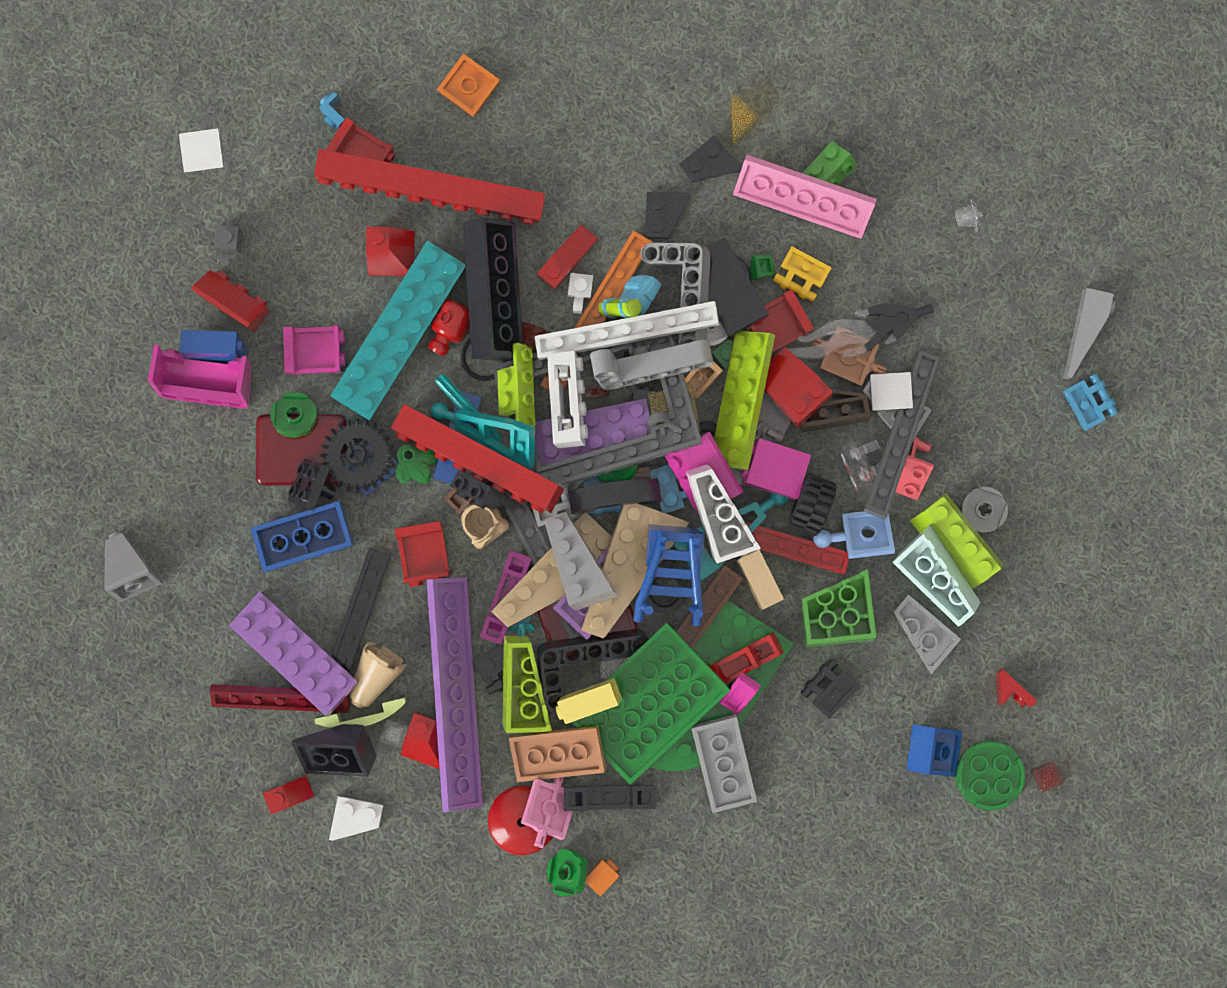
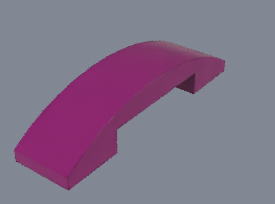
(514, 570)

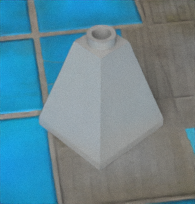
(126, 569)

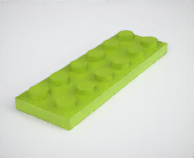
(743, 397)

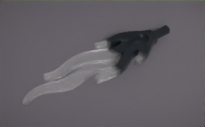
(863, 333)

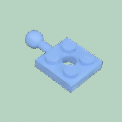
(856, 543)

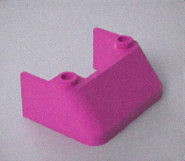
(200, 380)

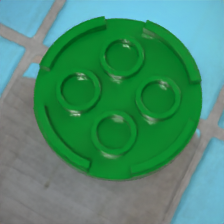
(990, 775)

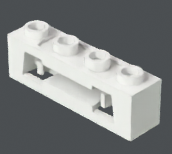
(569, 436)

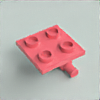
(915, 471)

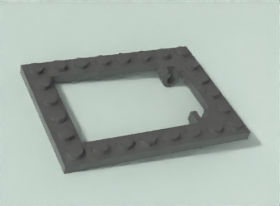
(674, 435)

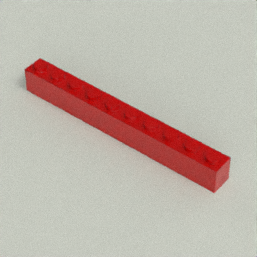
(429, 186)

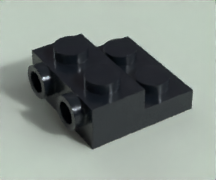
(480, 492)

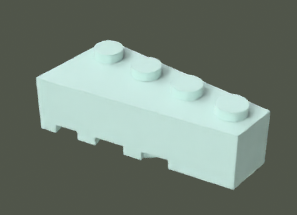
(937, 575)

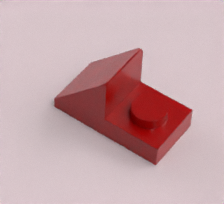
(1007, 686)
(288, 794)

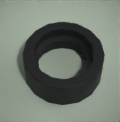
(671, 607)

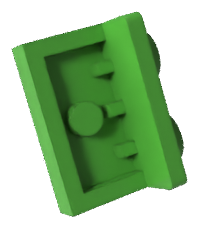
(832, 165)

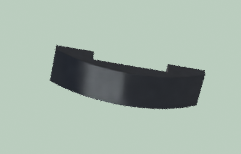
(614, 494)
(609, 797)

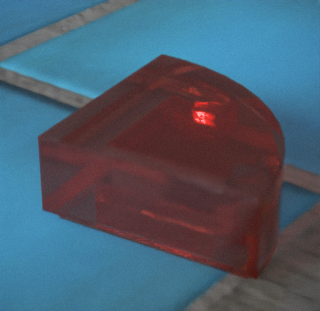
(593, 393)

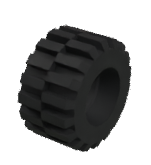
(813, 505)

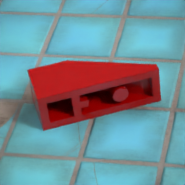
(567, 257)

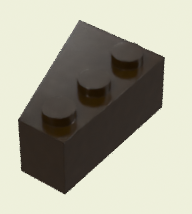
(840, 410)

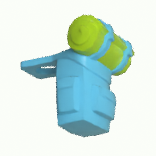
(634, 300)

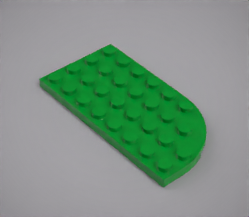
(725, 635)

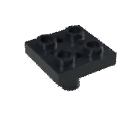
(310, 484)

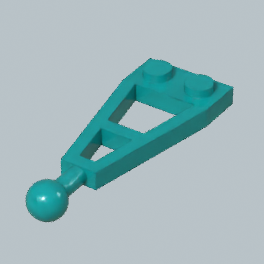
(521, 435)
(708, 565)

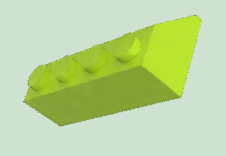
(960, 539)

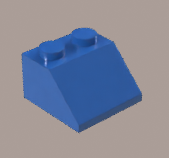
(934, 750)

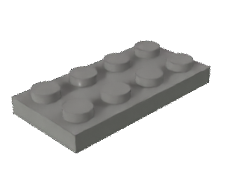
(724, 763)

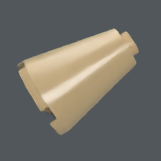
(375, 673)

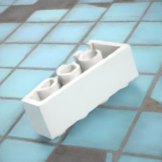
(720, 519)

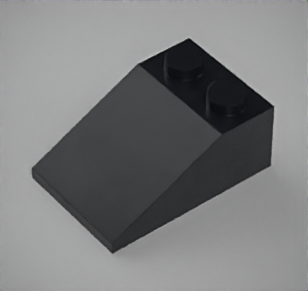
(336, 751)

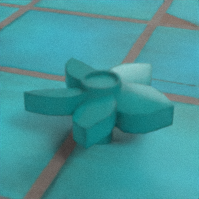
(522, 626)

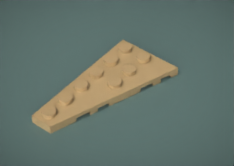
(626, 564)
(543, 582)

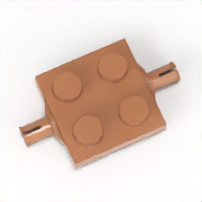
(853, 367)

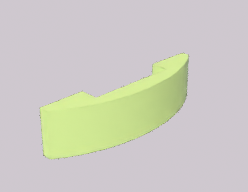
(389, 708)

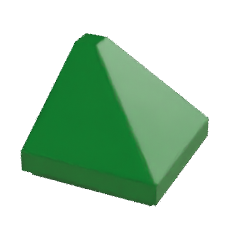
(762, 267)

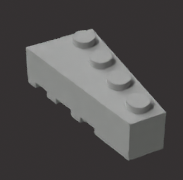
(578, 567)

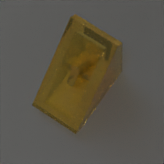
(742, 118)

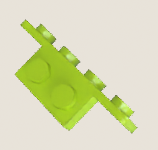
(517, 386)

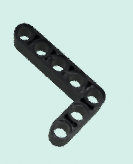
(581, 656)

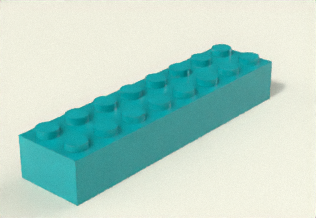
(398, 330)

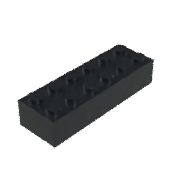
(492, 288)

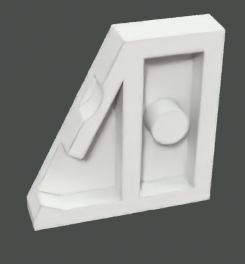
(354, 817)

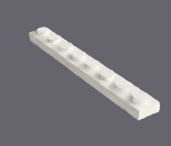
(628, 330)

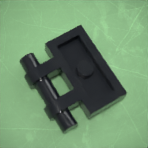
(489, 666)
(835, 693)

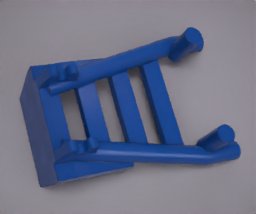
(657, 550)

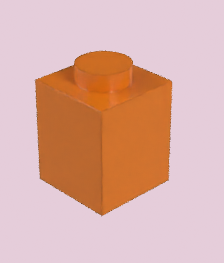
(602, 876)

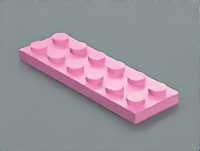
(804, 196)

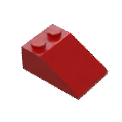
(795, 387)

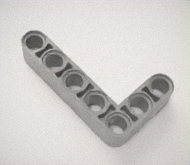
(689, 268)
(653, 365)

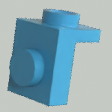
(332, 117)

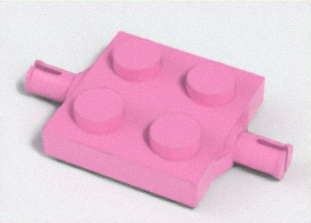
(546, 811)

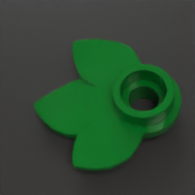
(416, 467)

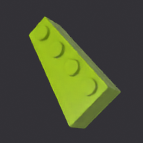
(522, 691)

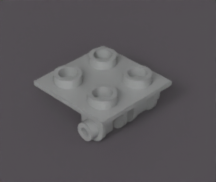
(771, 422)

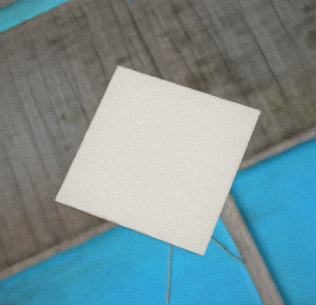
(201, 150)
(891, 391)

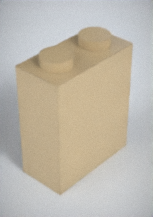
(759, 579)

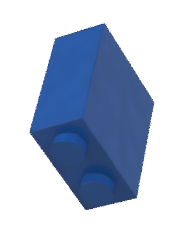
(211, 346)

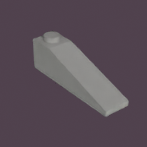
(1091, 317)

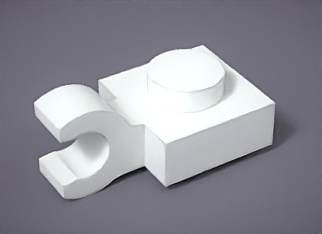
(580, 288)

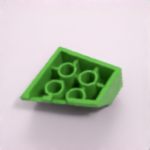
(839, 613)

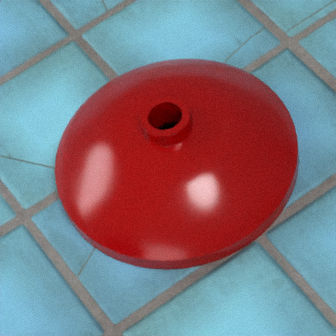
(503, 823)

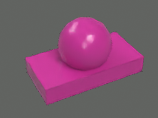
(741, 693)

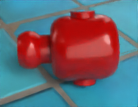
(450, 324)

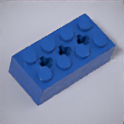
(290, 528)

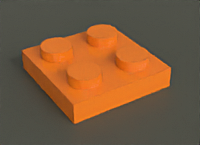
(468, 85)

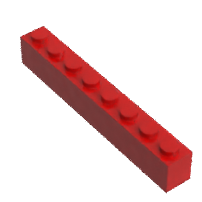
(478, 459)

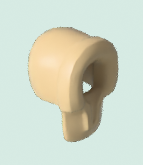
(483, 524)

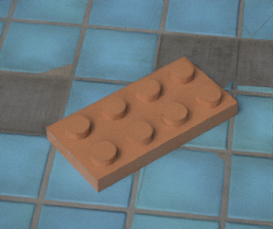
(557, 753)

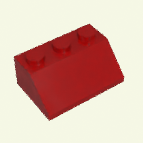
(232, 299)

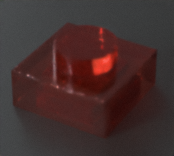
(1047, 777)

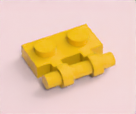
(804, 267)

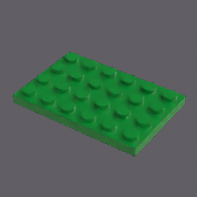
(662, 695)

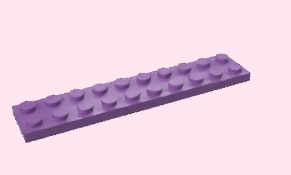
(454, 694)

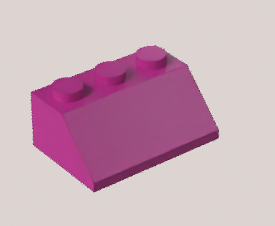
(700, 456)

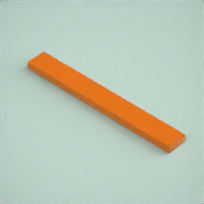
(611, 286)

